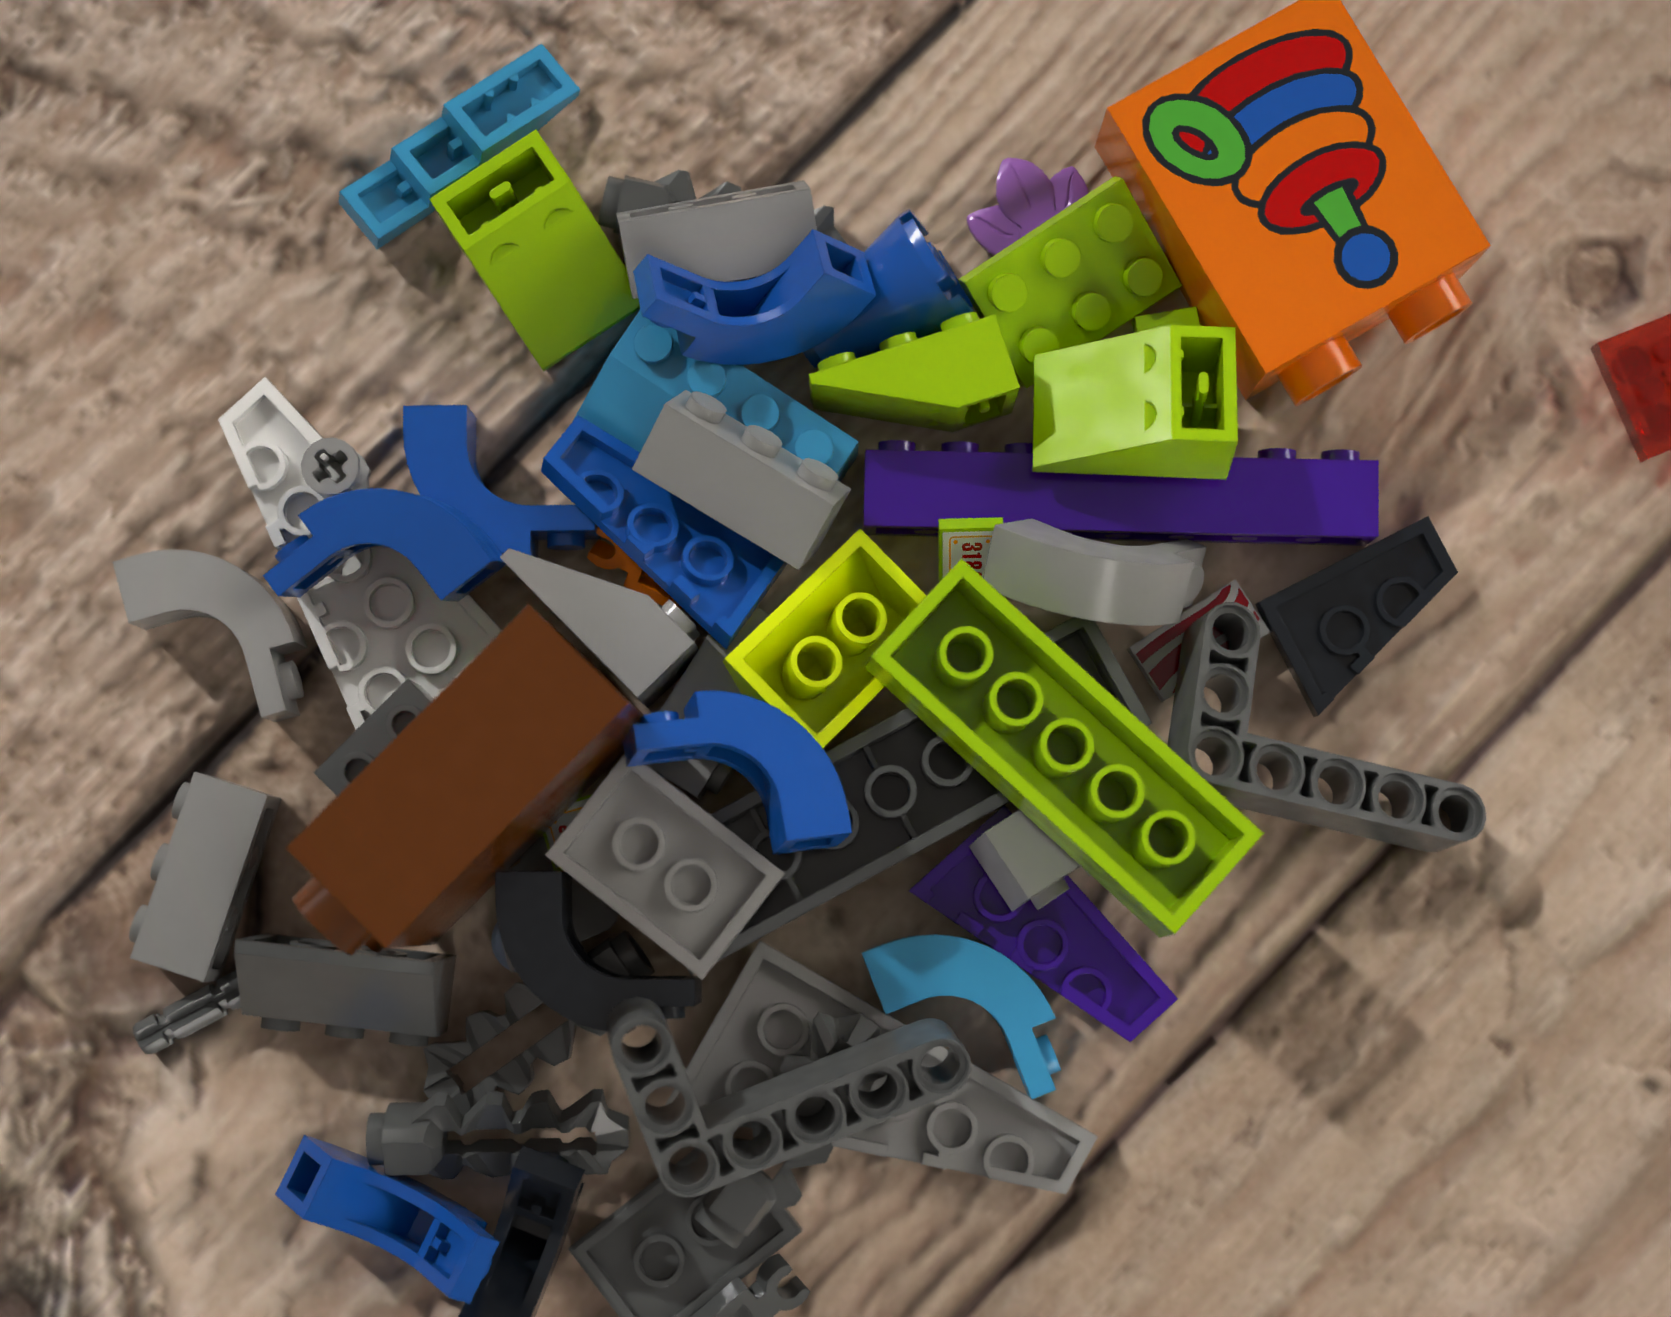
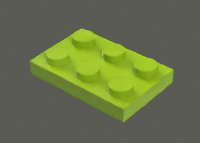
(1072, 277)

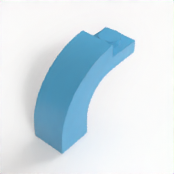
(955, 966)

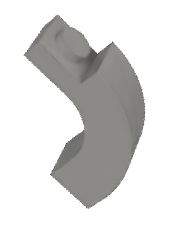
(1094, 577)
(191, 584)

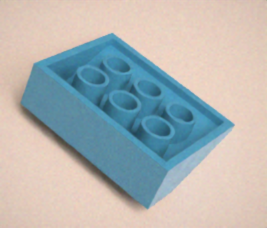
(650, 371)

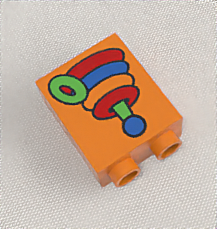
(1295, 197)

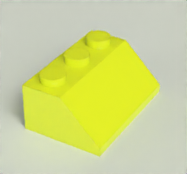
(819, 640)

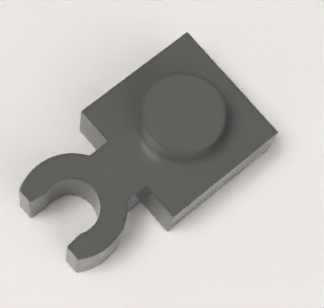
(762, 1297)

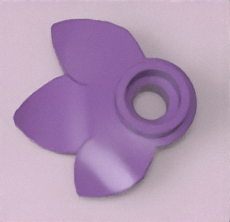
(1024, 202)

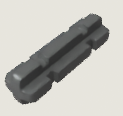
(188, 1014)

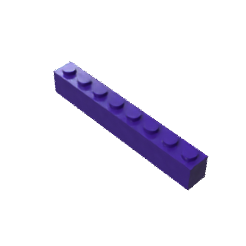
(1259, 503)

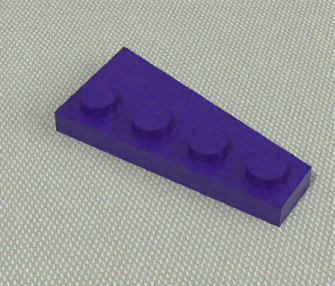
(1061, 944)

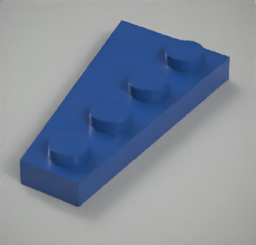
(686, 552)

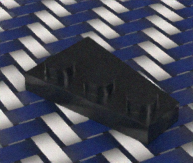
(1351, 610)

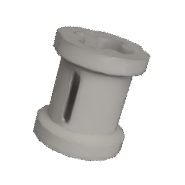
(319, 477)

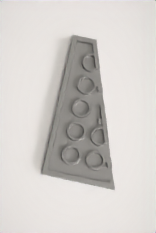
(976, 1130)

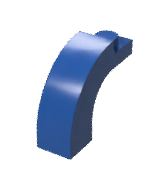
(761, 317)
(444, 467)
(434, 536)
(768, 748)
(391, 1212)

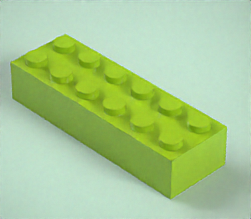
(1063, 750)

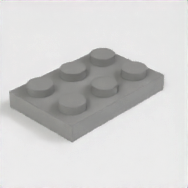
(665, 865)

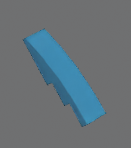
(466, 135)

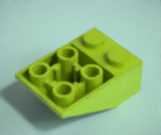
(537, 249)
(924, 382)
(1139, 405)

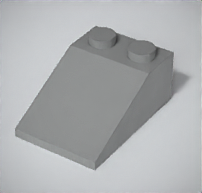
(621, 626)

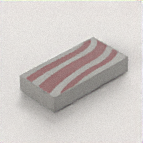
(1160, 651)

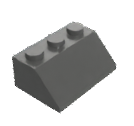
(316, 982)

